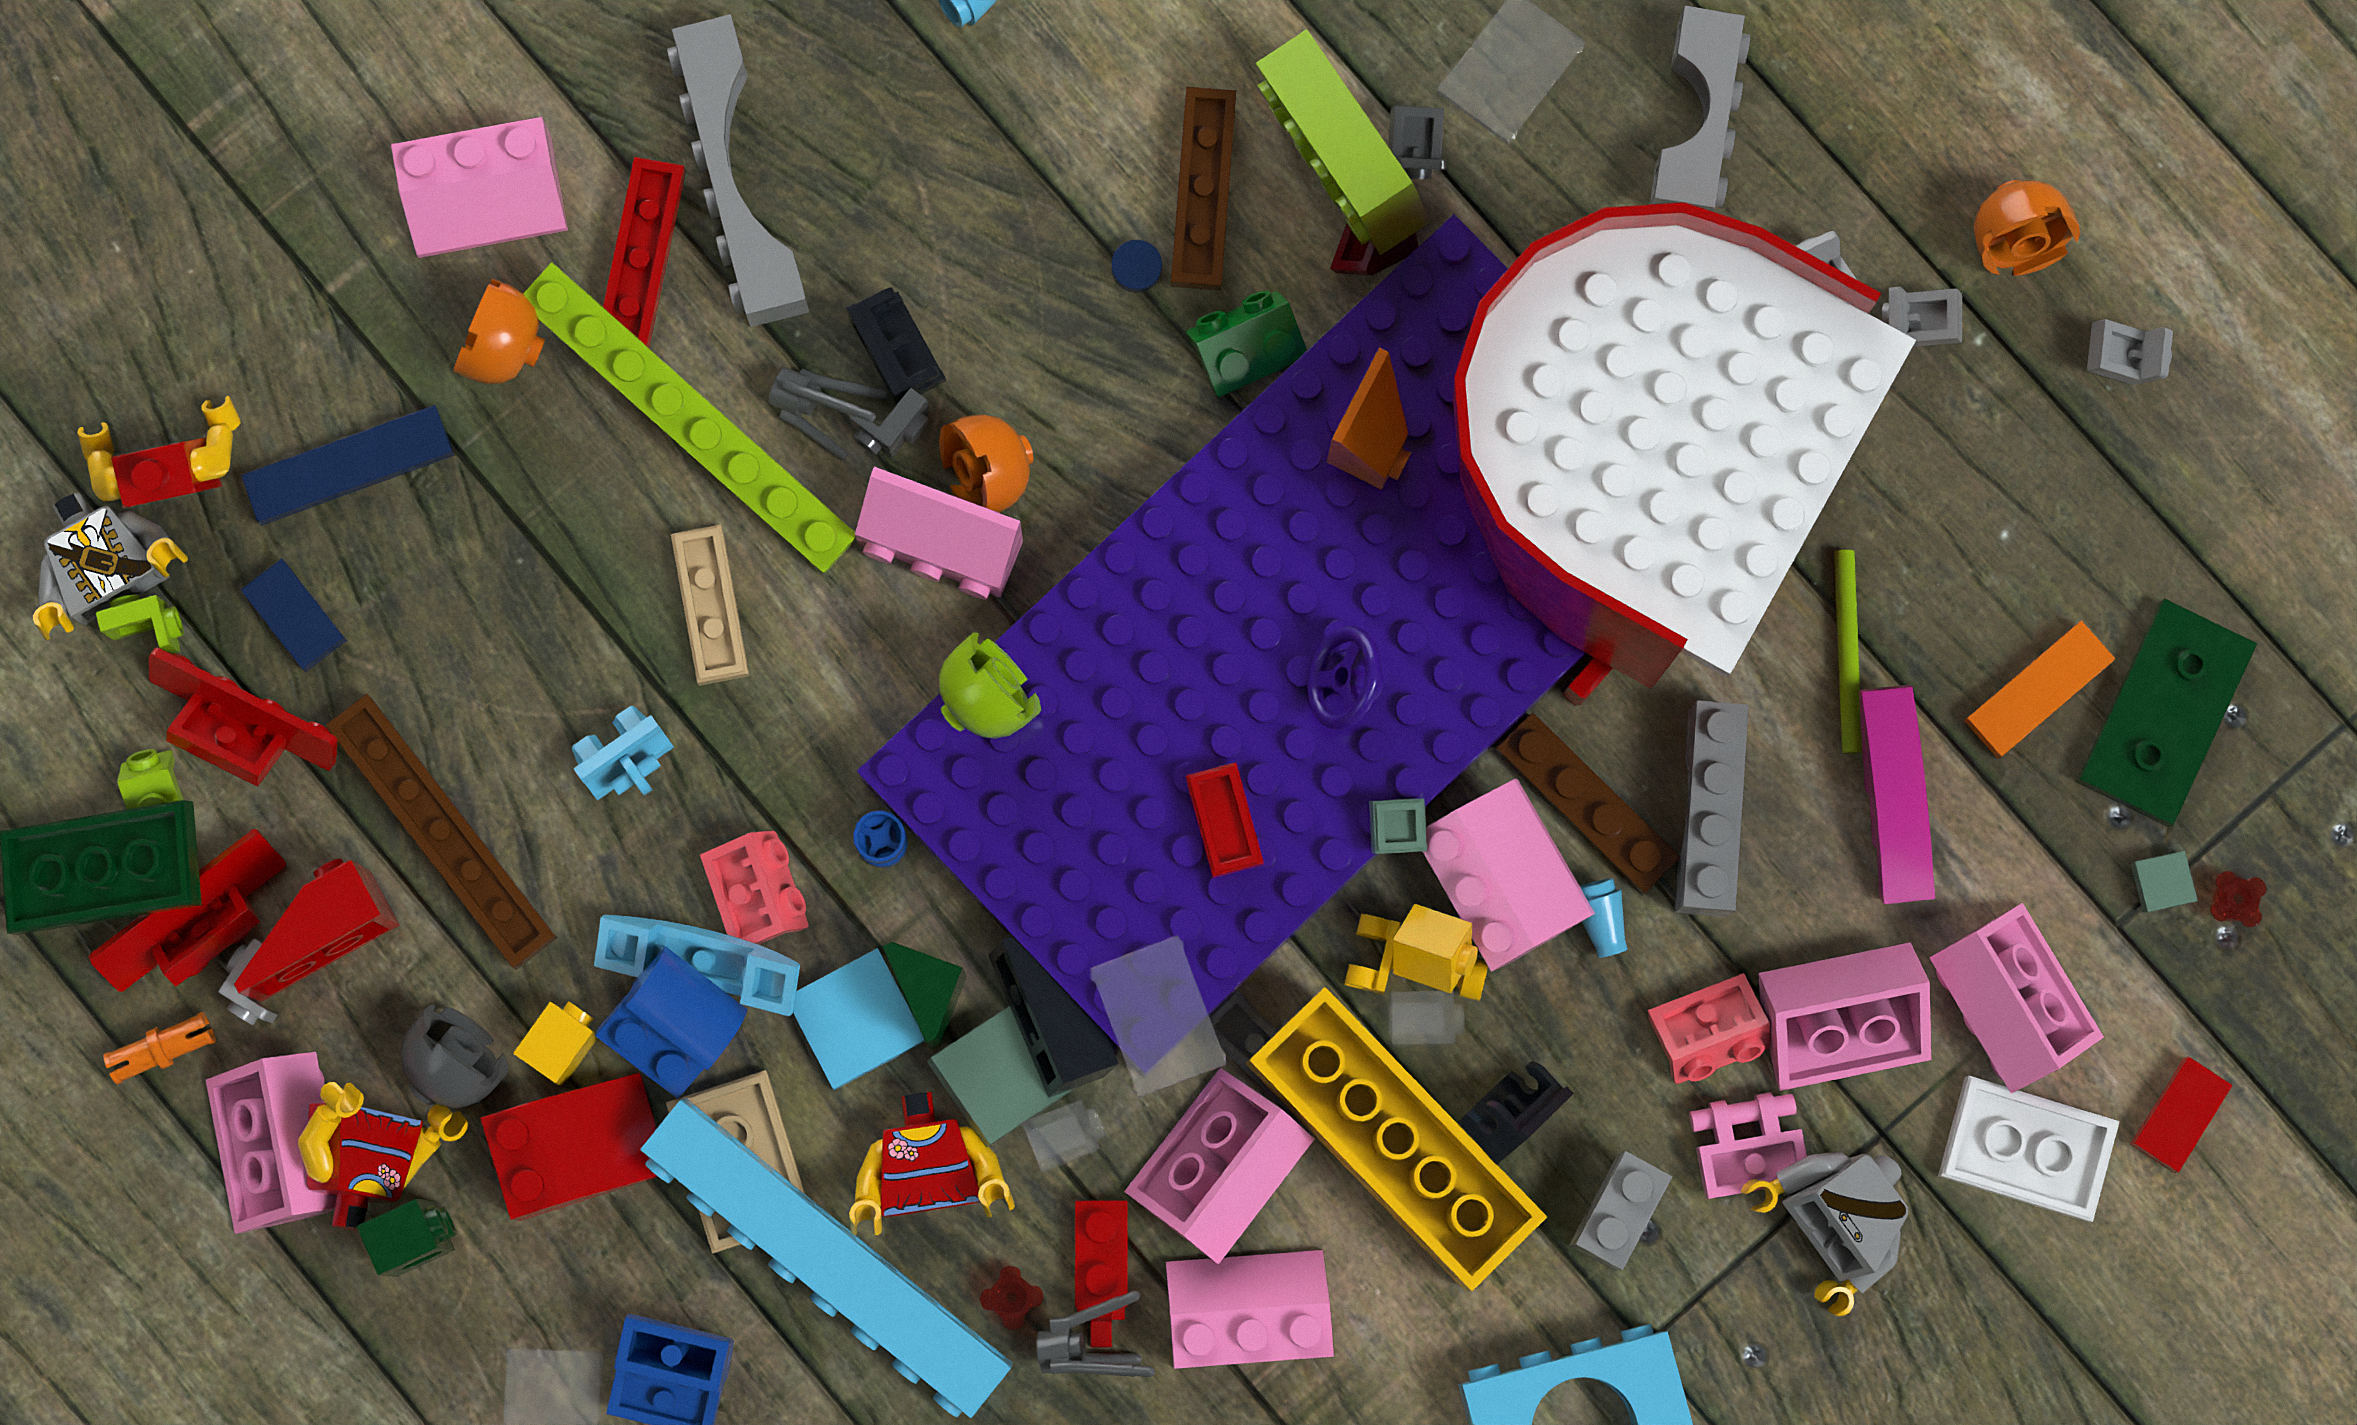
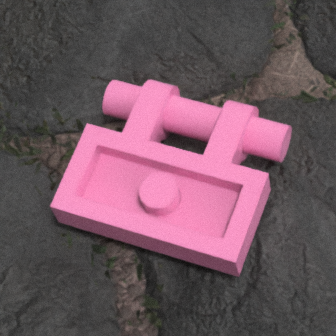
(1734, 1162)

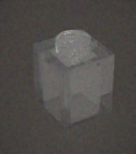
(1424, 1019)
(1064, 1135)

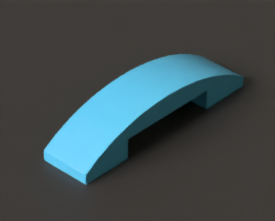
(733, 964)

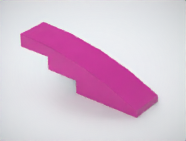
(1896, 794)

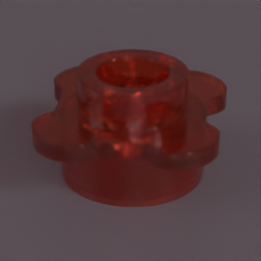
(2224, 906)
(996, 1297)

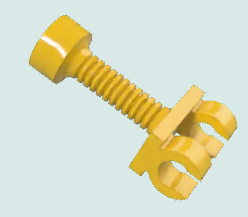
(1375, 981)

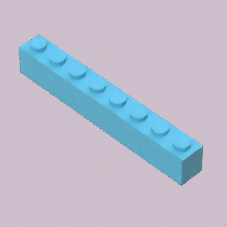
(827, 1258)

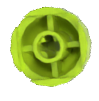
(984, 690)

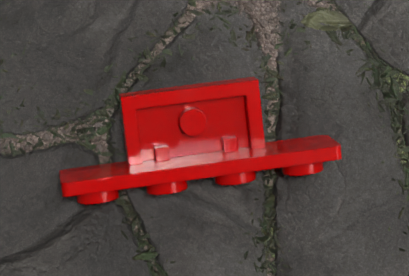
(234, 726)
(190, 937)

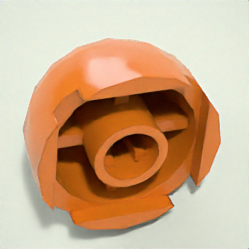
(2024, 227)
(500, 336)
(987, 460)

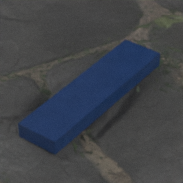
(347, 465)

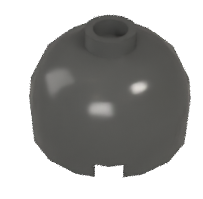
(449, 1059)

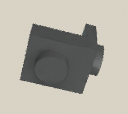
(1417, 139)
(904, 423)

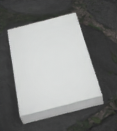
(2028, 1149)

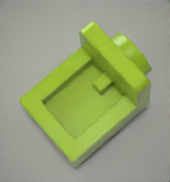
(134, 615)
(148, 779)

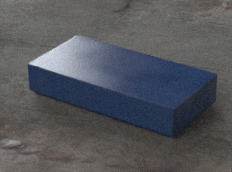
(293, 615)

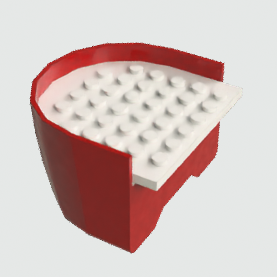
(1662, 425)

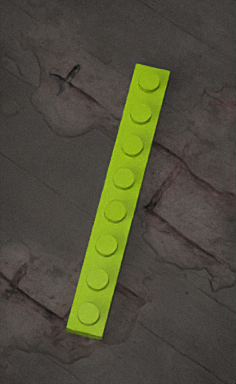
(689, 418)

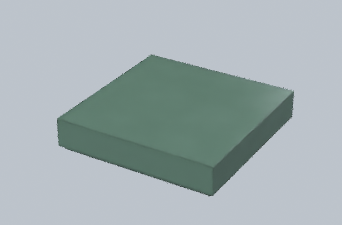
(992, 1078)

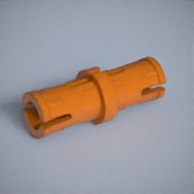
(159, 1048)

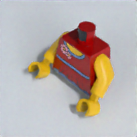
(162, 470)
(367, 1152)
(926, 1168)

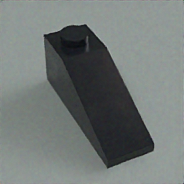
(1056, 1030)

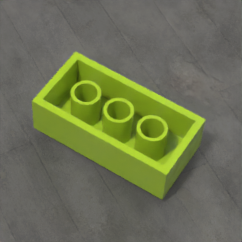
(1340, 144)

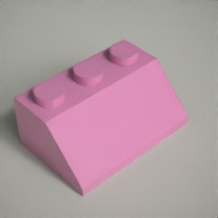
(480, 187)
(938, 534)
(1505, 874)
(2016, 998)
(1847, 1015)
(257, 1128)
(1220, 1165)
(1249, 1309)

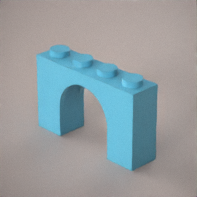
(1636, 1369)

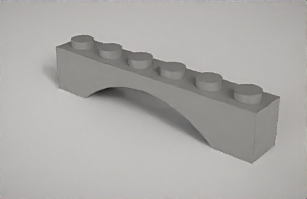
(714, 76)

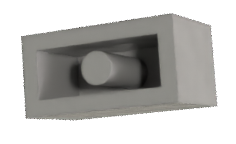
(1620, 1211)

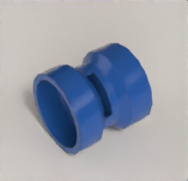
(877, 832)

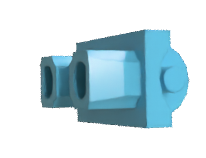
(625, 759)

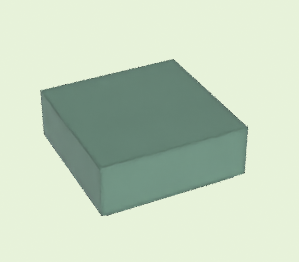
(1397, 826)
(2164, 882)

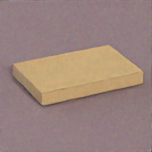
(752, 1116)

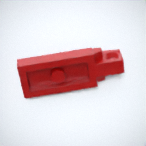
(1101, 1262)

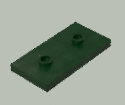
(2166, 712)
(100, 867)

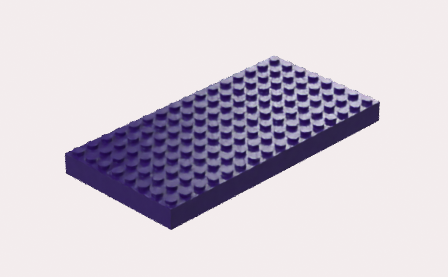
(1196, 651)

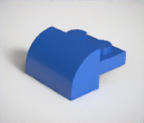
(672, 1023)
(668, 1373)

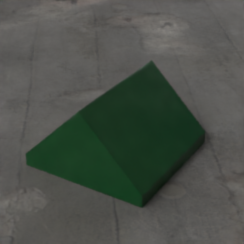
(929, 987)

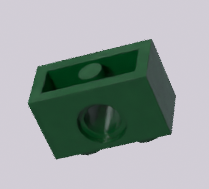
(408, 1237)

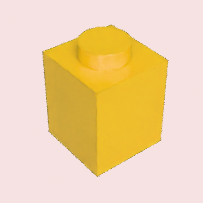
(1433, 949)
(558, 1042)

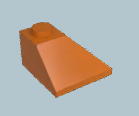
(1373, 428)

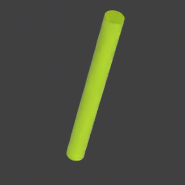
(1848, 651)

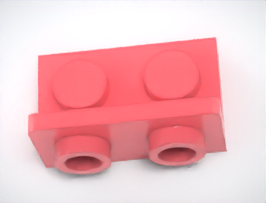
(755, 887)
(1711, 1029)

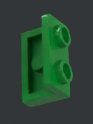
(1247, 341)

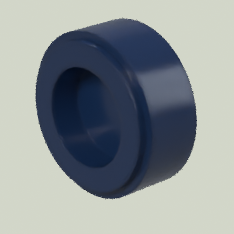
(1136, 266)

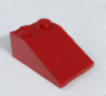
(319, 927)
(571, 1146)

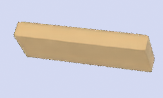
(710, 605)

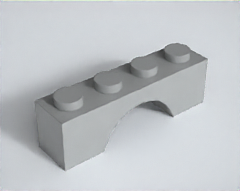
(1707, 57)
(1714, 809)

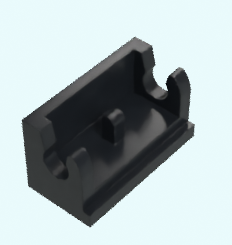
(895, 344)
(1513, 1111)

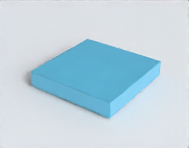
(856, 1019)

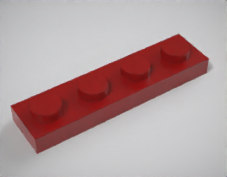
(644, 245)

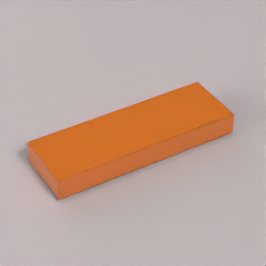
(2039, 689)

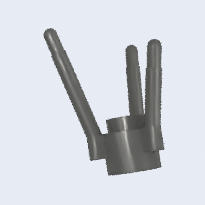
(801, 392)
(1065, 1351)

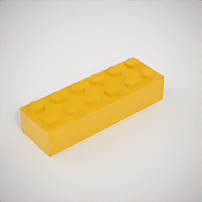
(1396, 1140)

